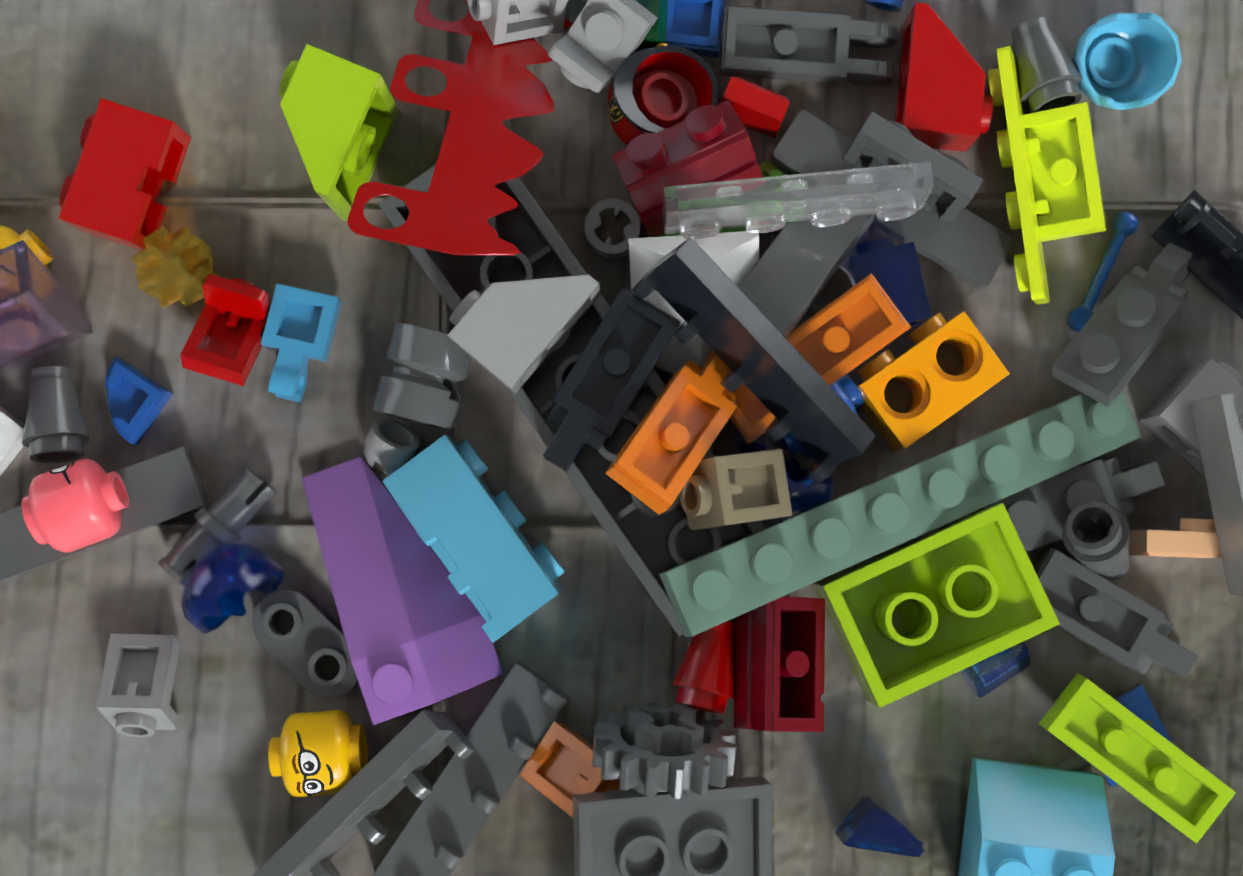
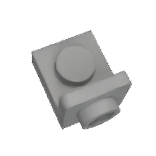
(518, 19)
(600, 41)
(139, 683)

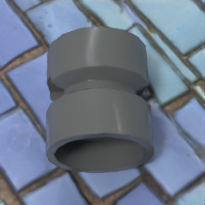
(422, 377)

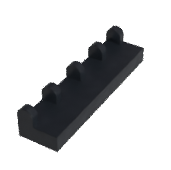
(757, 357)

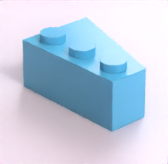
(475, 534)

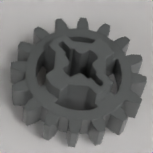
(664, 750)

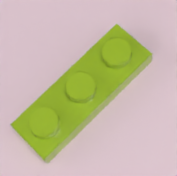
(1137, 757)

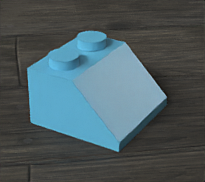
(1035, 822)

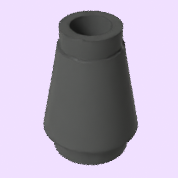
(1044, 67)
(53, 417)
(1099, 539)

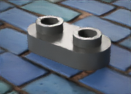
(309, 640)

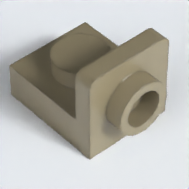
(737, 490)

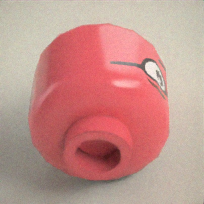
(74, 505)

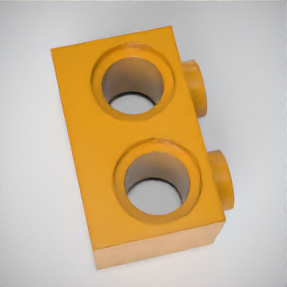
(934, 391)

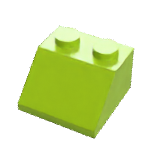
(337, 121)

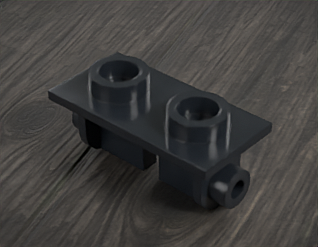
(1214, 247)

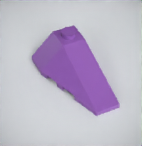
(398, 610)

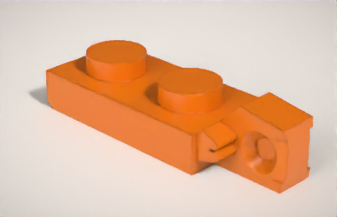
(675, 434)

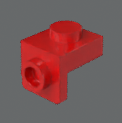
(228, 330)

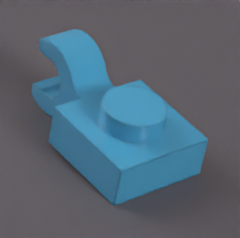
(300, 329)

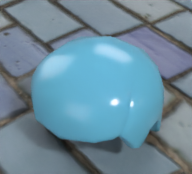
(1127, 60)

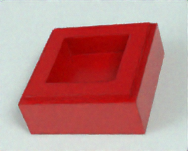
(756, 106)

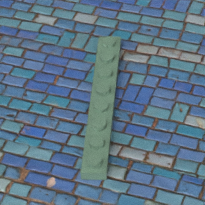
(893, 510)

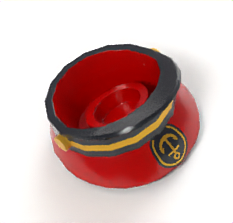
(658, 90)

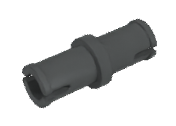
(218, 523)

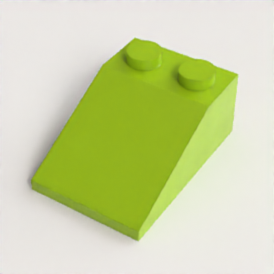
(936, 605)

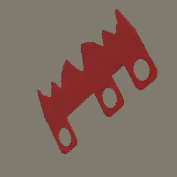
(475, 146)

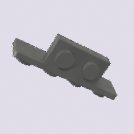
(942, 228)

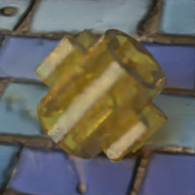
(173, 266)

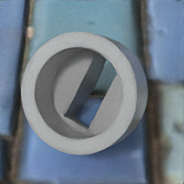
(390, 444)

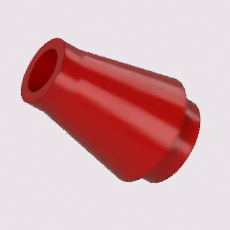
(707, 670)

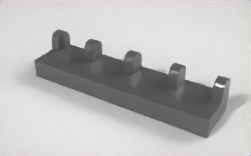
(475, 785)
(366, 794)

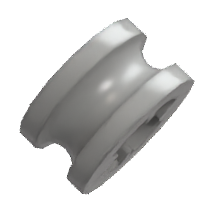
(594, 225)

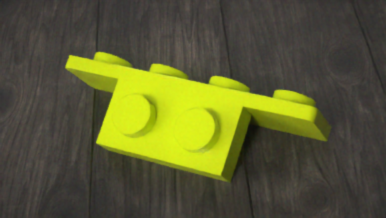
(1052, 173)

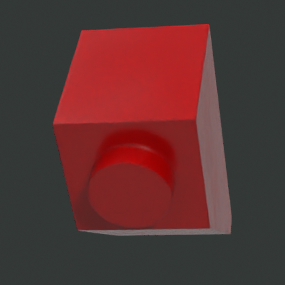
(940, 85)

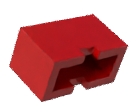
(122, 174)

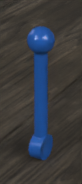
(1124, 225)

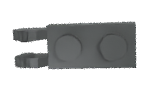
(803, 46)

